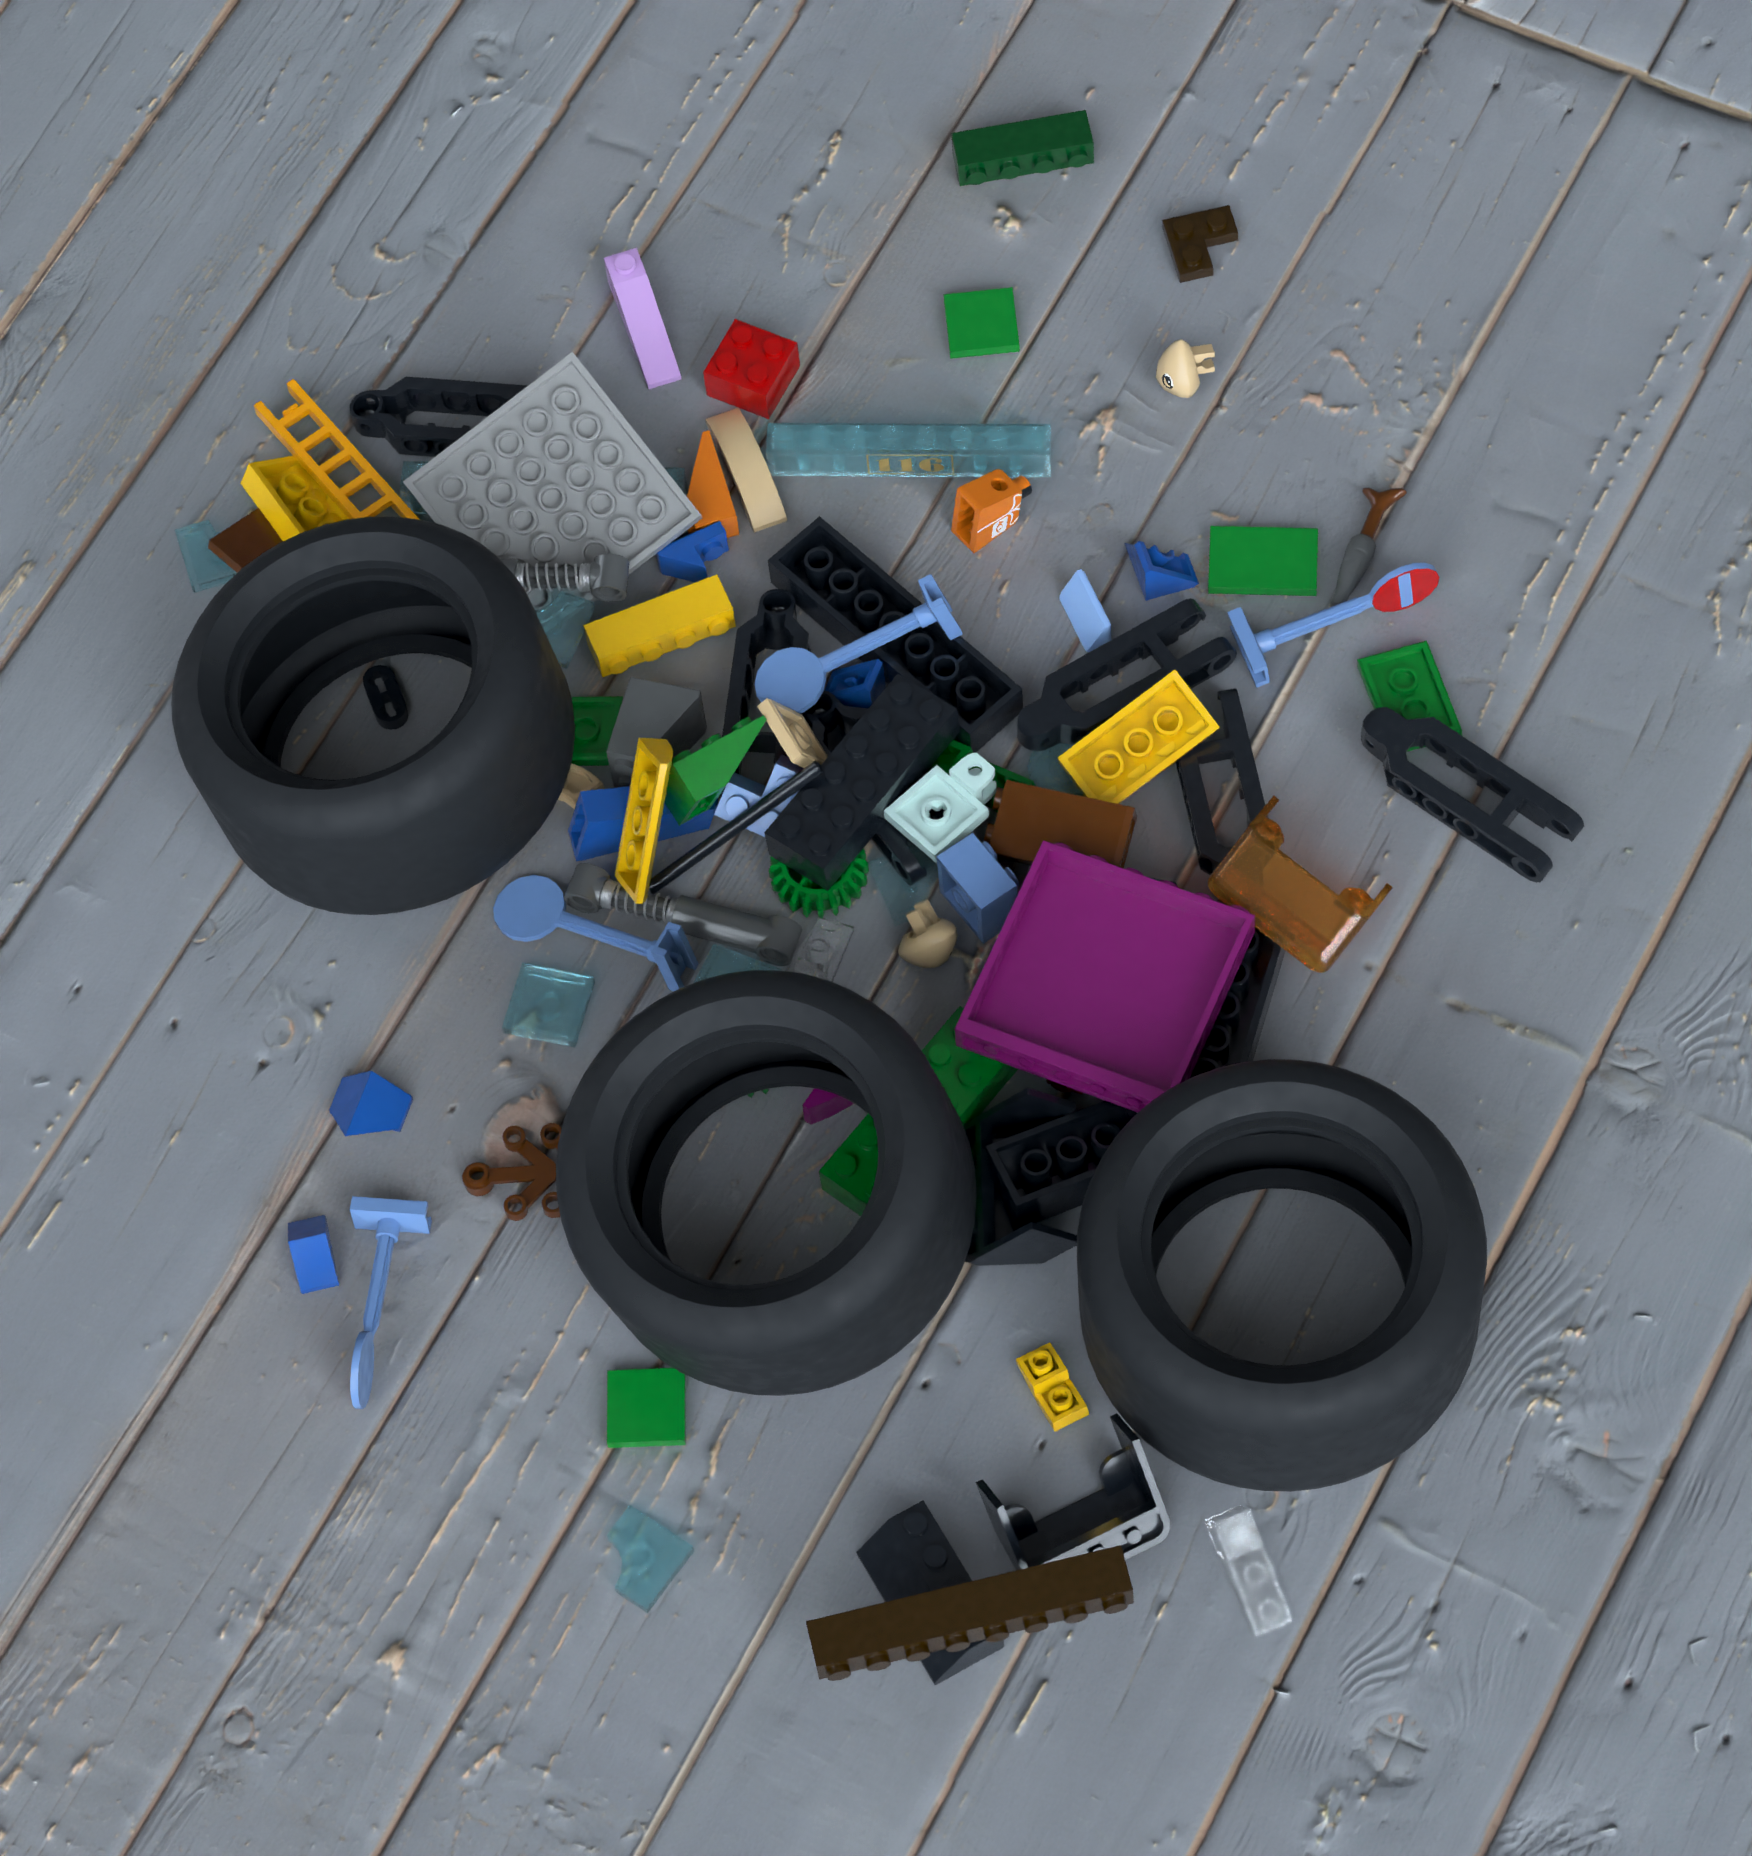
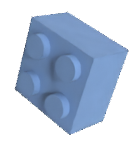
(977, 885)

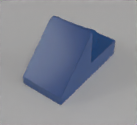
(686, 556)

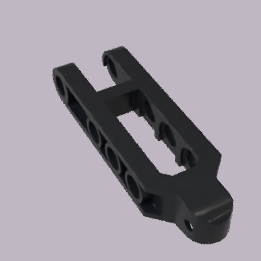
(388, 412)
(771, 628)
(1055, 720)
(830, 724)
(1392, 738)
(1234, 747)

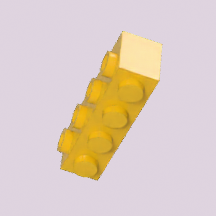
(659, 626)

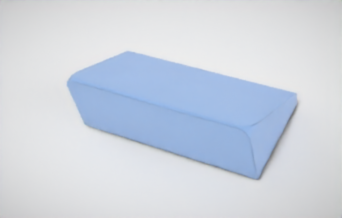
(1085, 612)

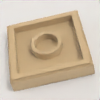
(793, 733)

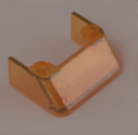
(1287, 899)

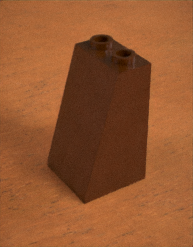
(1038, 814)

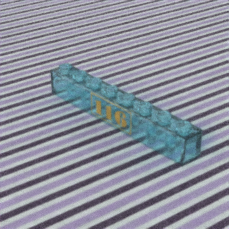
(908, 449)

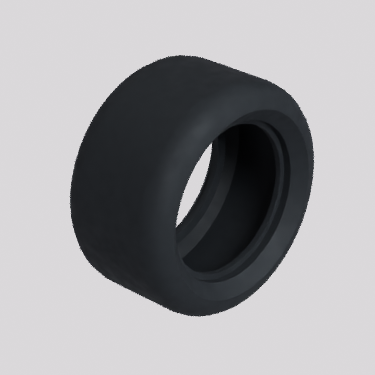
(314, 615)
(679, 1068)
(1297, 1131)

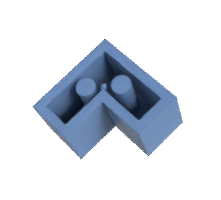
(743, 793)

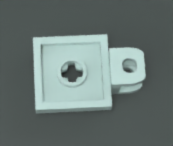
(959, 794)

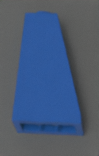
(600, 820)

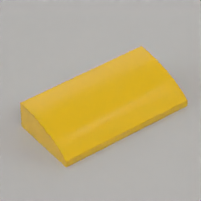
(289, 496)
(1138, 741)
(643, 816)

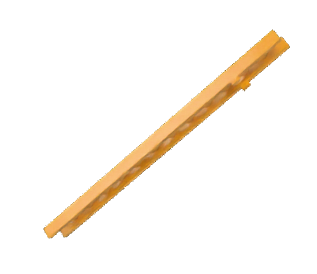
(348, 452)

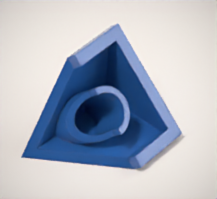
(1160, 572)
(369, 1104)

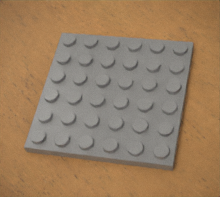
(556, 481)

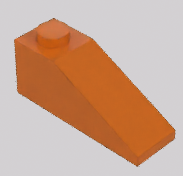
(709, 490)

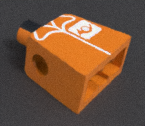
(987, 507)

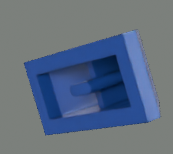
(858, 684)
(312, 1254)

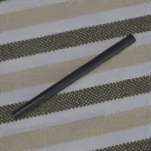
(735, 826)

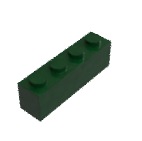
(1022, 148)

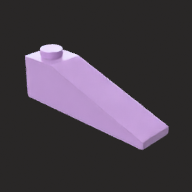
(641, 318)

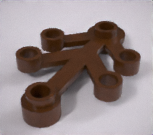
(541, 1173)

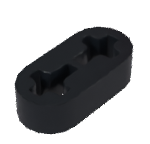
(392, 694)

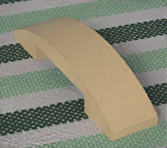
(747, 469)

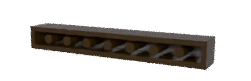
(970, 1613)

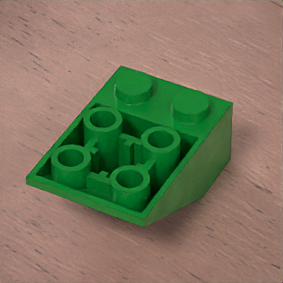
(701, 776)

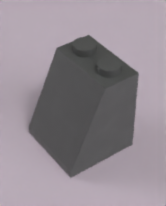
(653, 712)

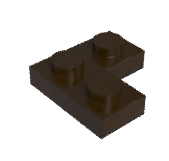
(1192, 234)

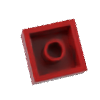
(751, 369)

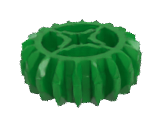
(812, 896)

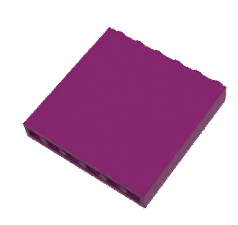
(1104, 978)

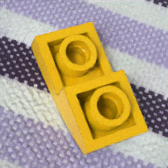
(1052, 1387)

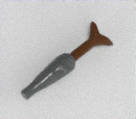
(1362, 546)

